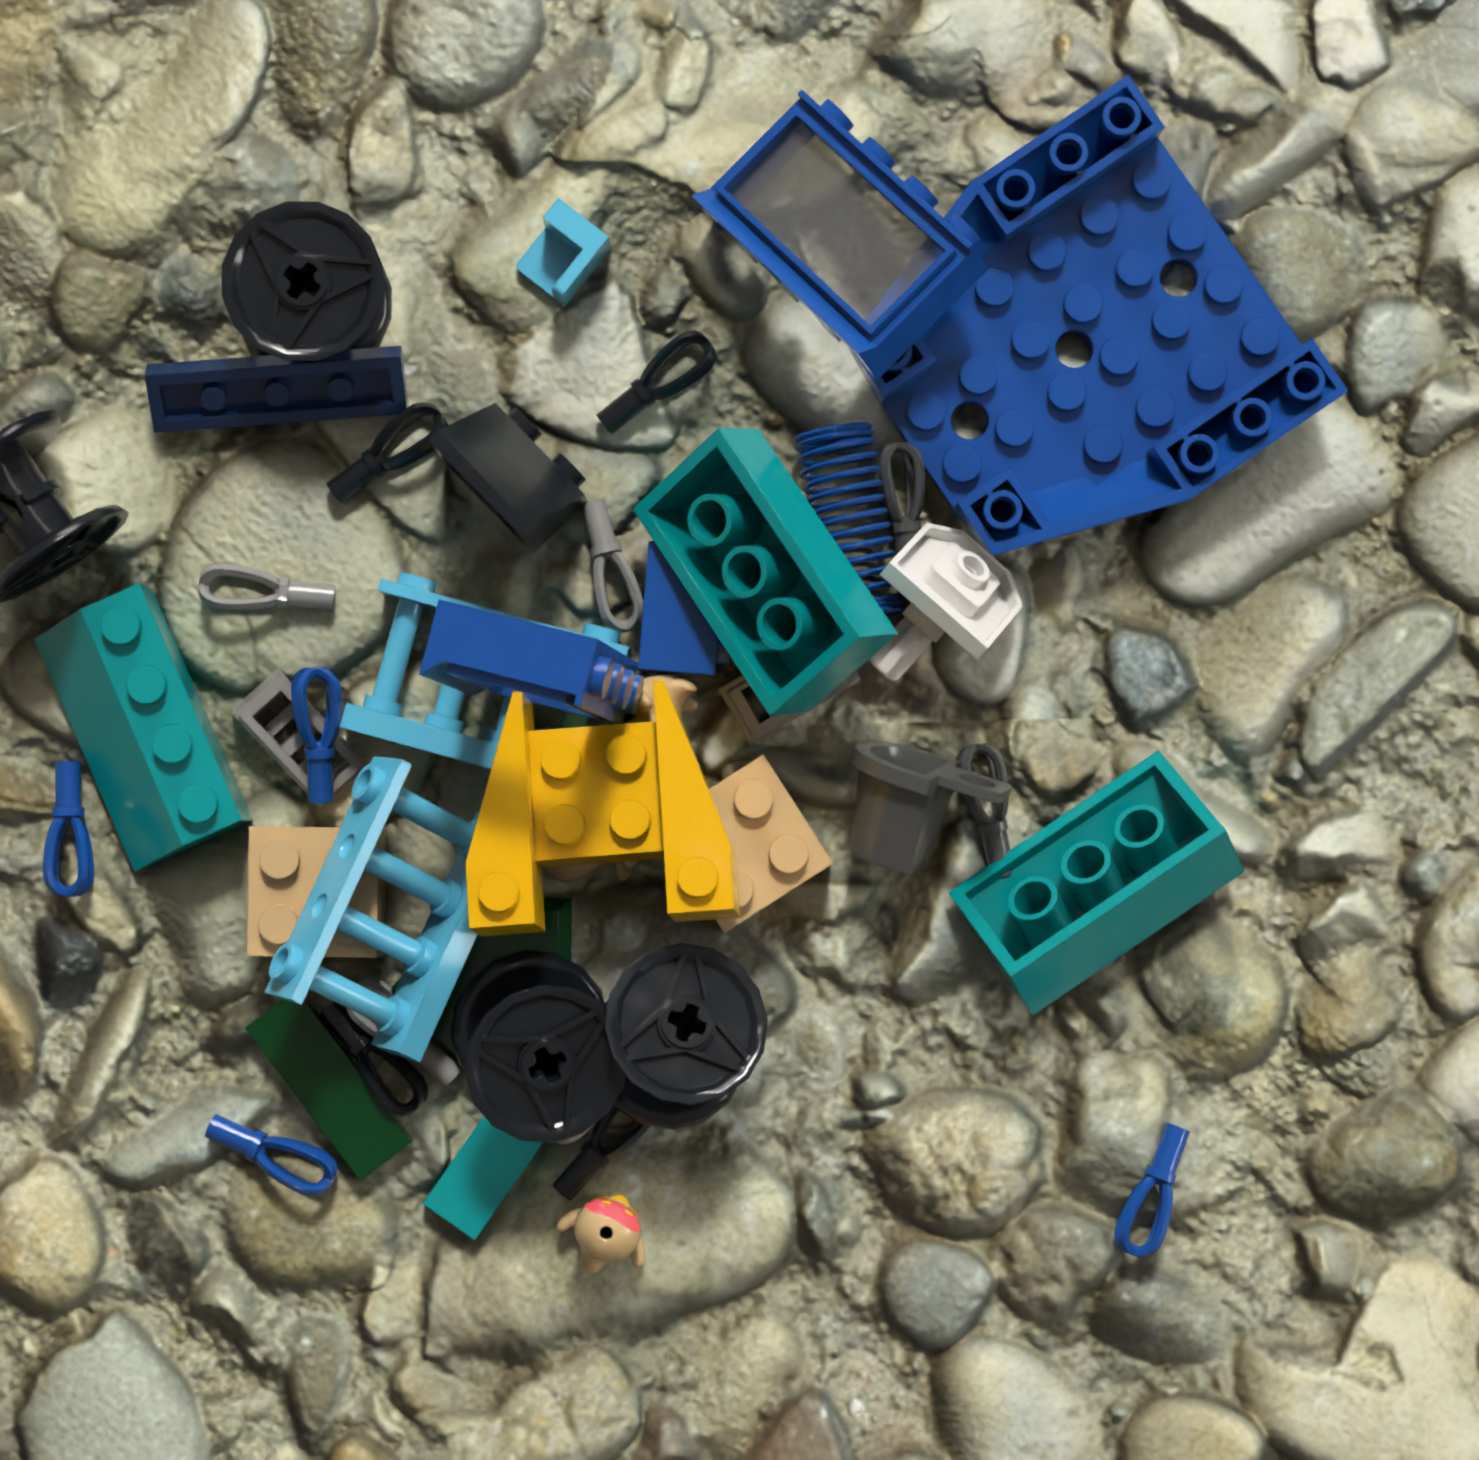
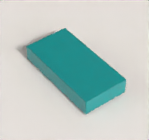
(480, 1177)

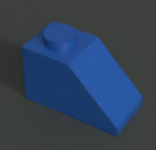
(673, 628)

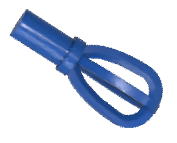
(318, 753)
(68, 810)
(254, 1146)
(1163, 1174)

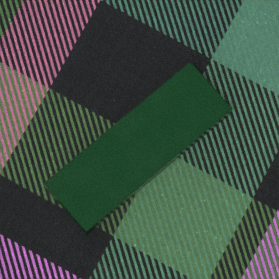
(328, 1085)

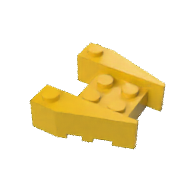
(591, 801)

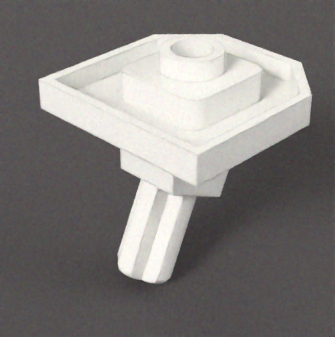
(951, 590)

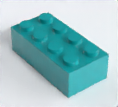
(764, 571)

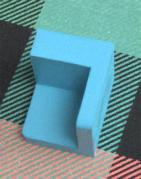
(563, 253)

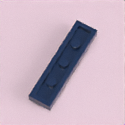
(276, 390)

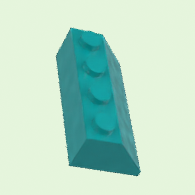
(142, 726)
(1097, 881)

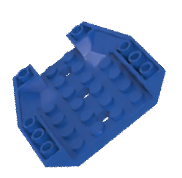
(1171, 381)

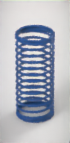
(841, 438)

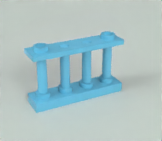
(441, 729)
(430, 961)

